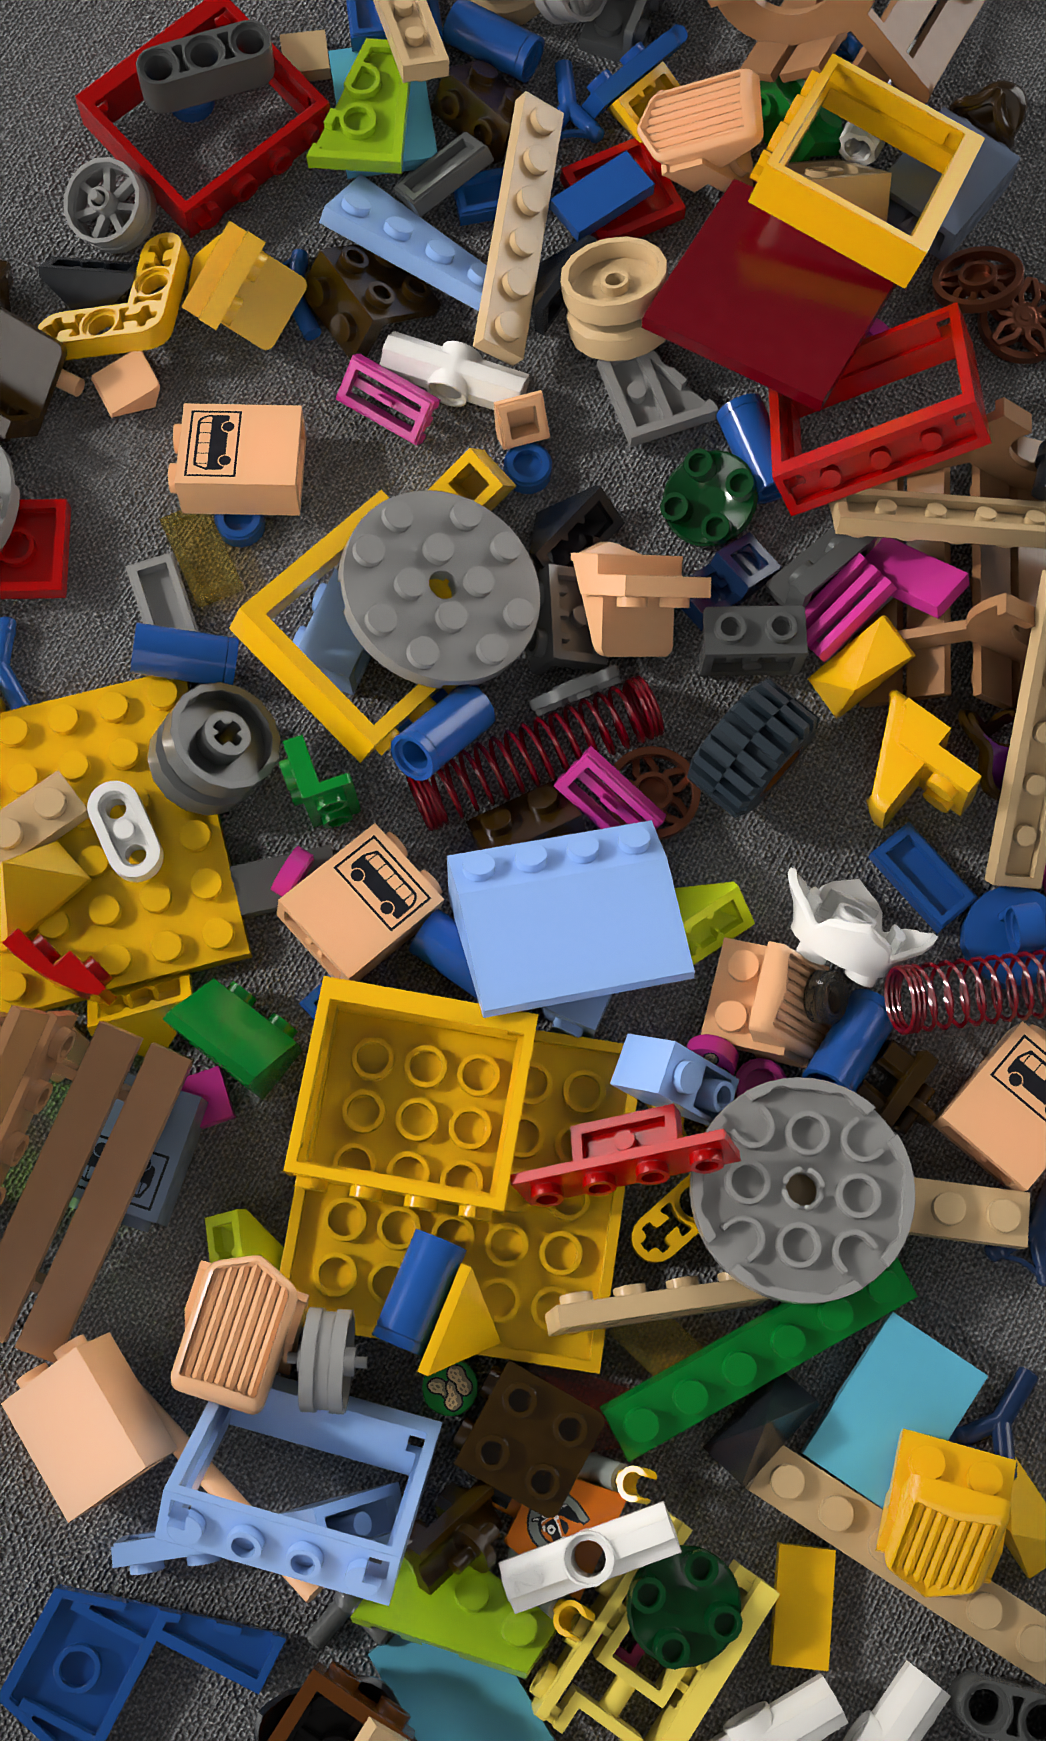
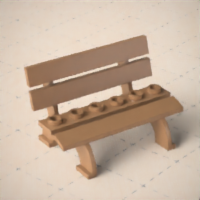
(824, 24)
(1001, 581)
(30, 1051)

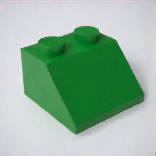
(235, 1035)

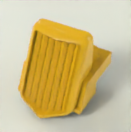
(243, 287)
(916, 756)
(945, 1515)

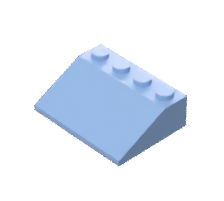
(568, 918)

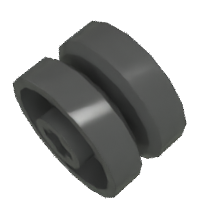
(213, 748)

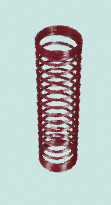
(643, 716)
(912, 973)

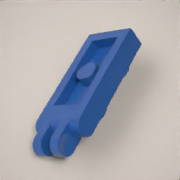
(636, 64)

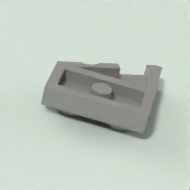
(652, 398)

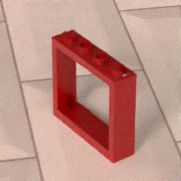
(122, 92)
(894, 446)

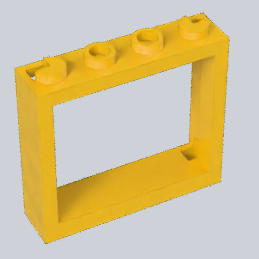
(893, 119)
(299, 674)
(425, 1010)

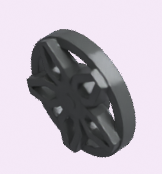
(575, 690)

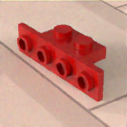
(626, 1151)

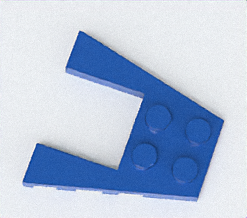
(94, 1648)

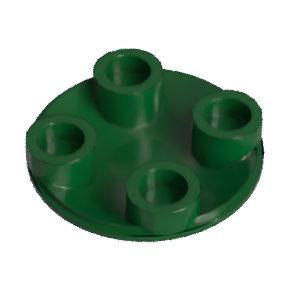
(709, 498)
(684, 1608)

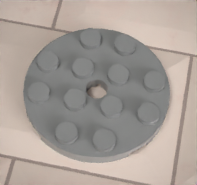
(401, 619)
(859, 1205)

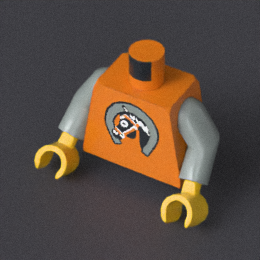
(593, 1500)

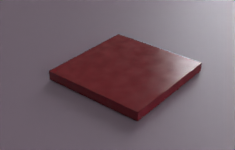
(768, 301)

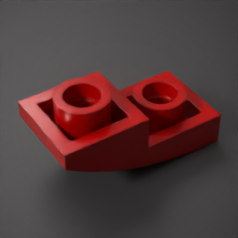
(71, 974)

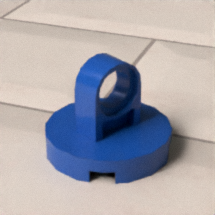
(1005, 923)

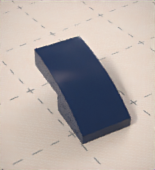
(735, 575)

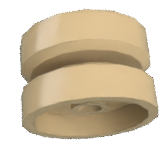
(608, 293)

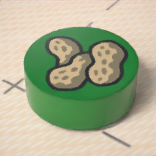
(451, 1389)

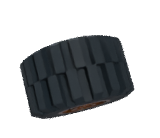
(753, 747)

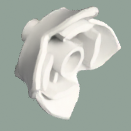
(845, 927)

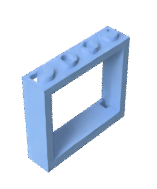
(289, 1545)

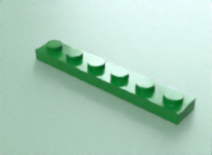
(745, 1362)

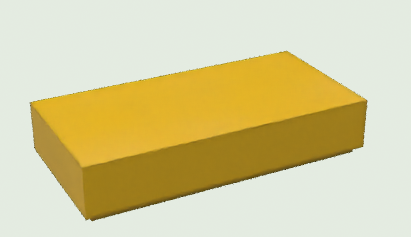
(804, 1606)

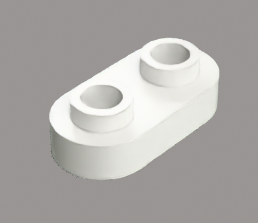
(125, 834)

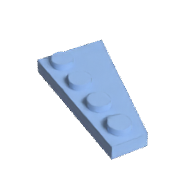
(406, 240)

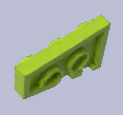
(369, 119)
(463, 1617)

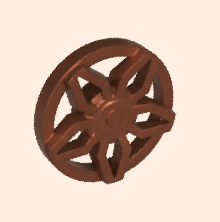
(978, 279)
(1020, 324)
(659, 788)

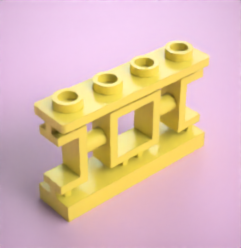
(681, 1693)

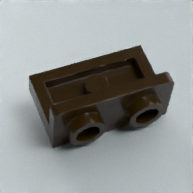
(477, 103)
(527, 818)

